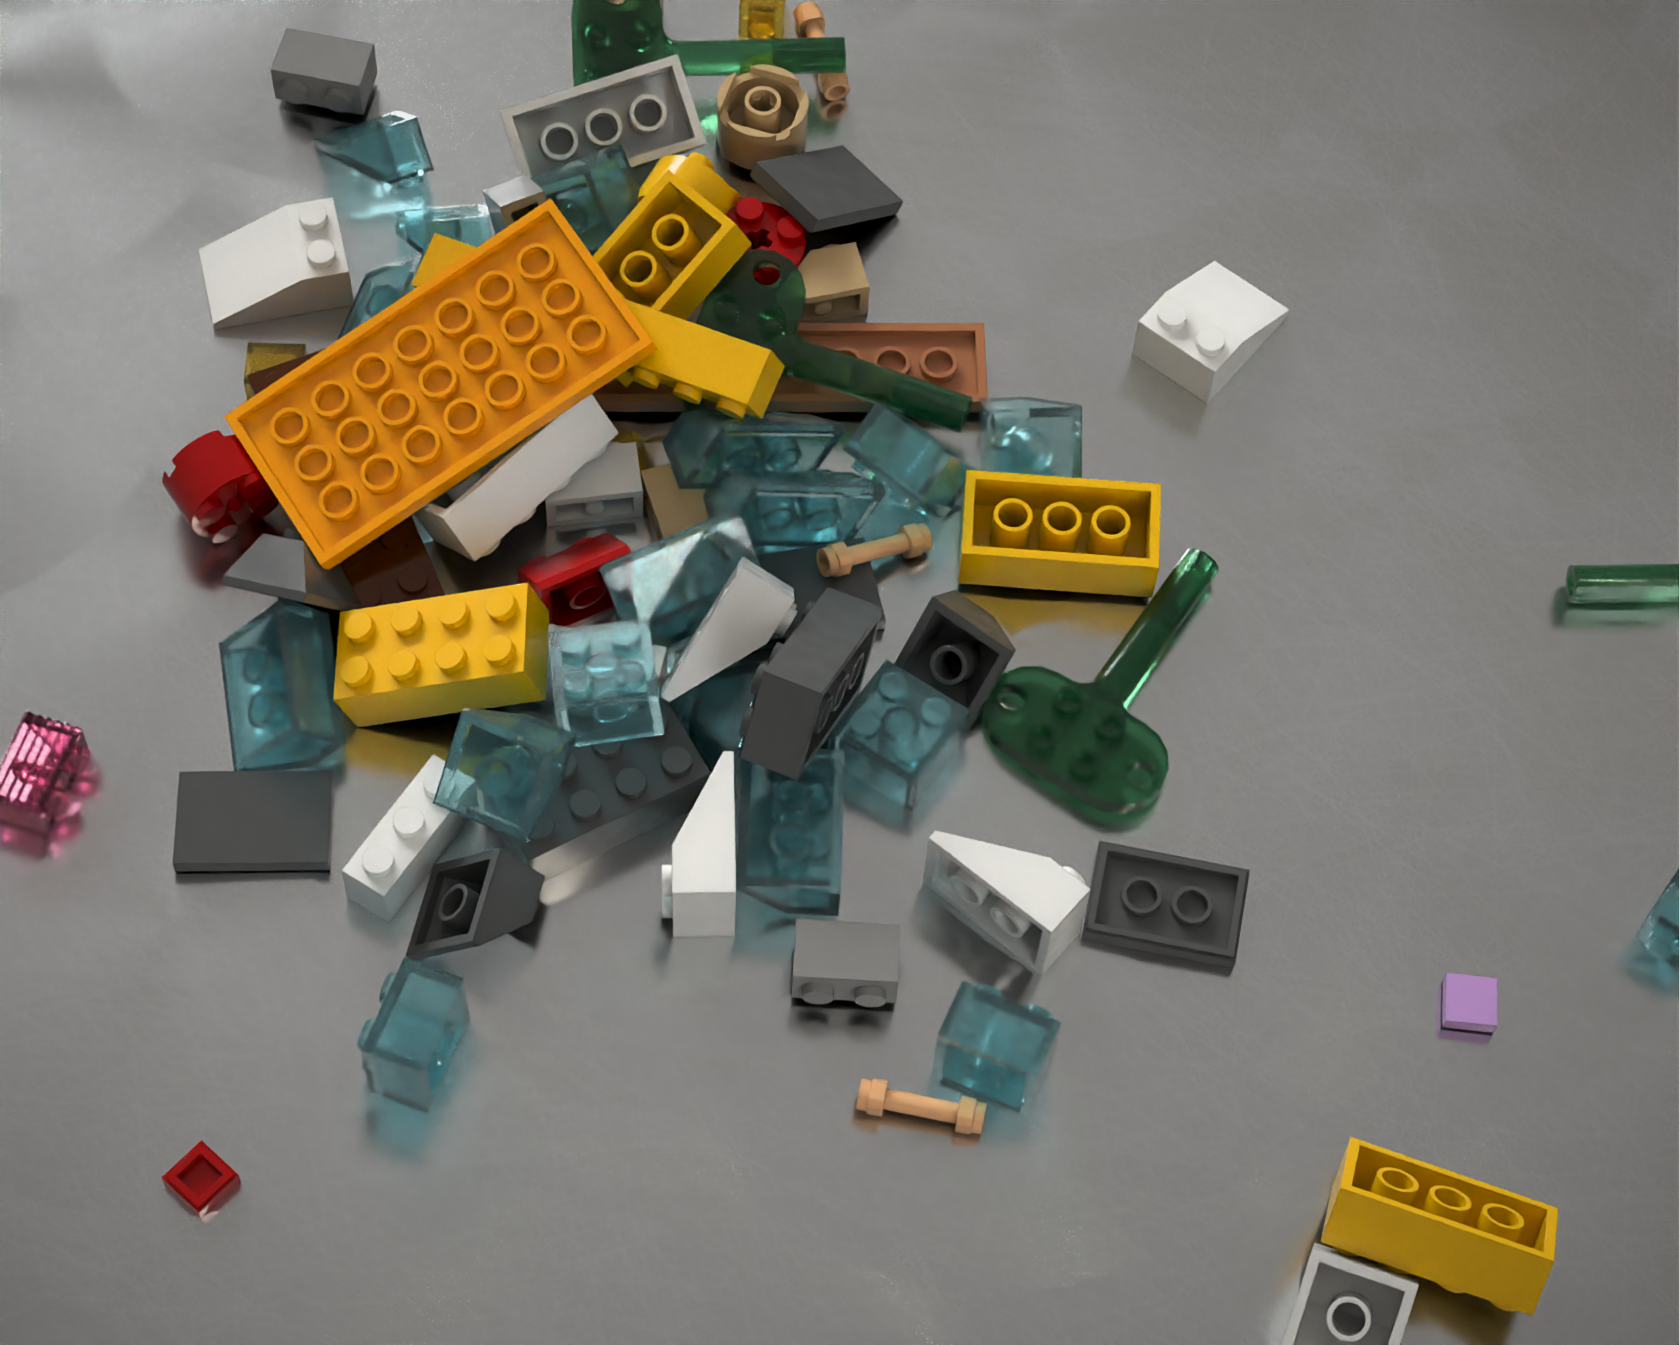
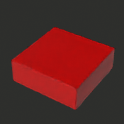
(201, 1179)

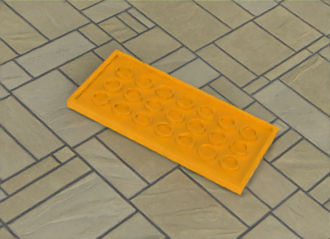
(439, 384)

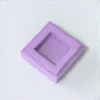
(1470, 1002)

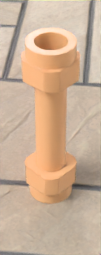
(811, 23)
(838, 558)
(875, 1098)

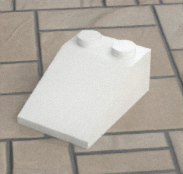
(278, 266)
(1206, 329)
(737, 623)
(702, 876)
(1010, 894)
(1349, 1302)

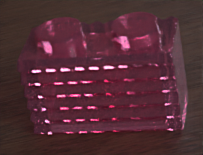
(40, 771)

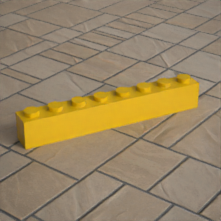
(687, 355)

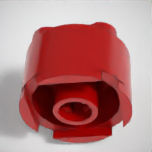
(770, 229)
(218, 486)

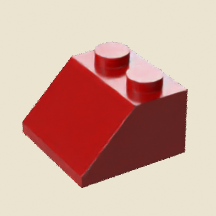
(571, 579)

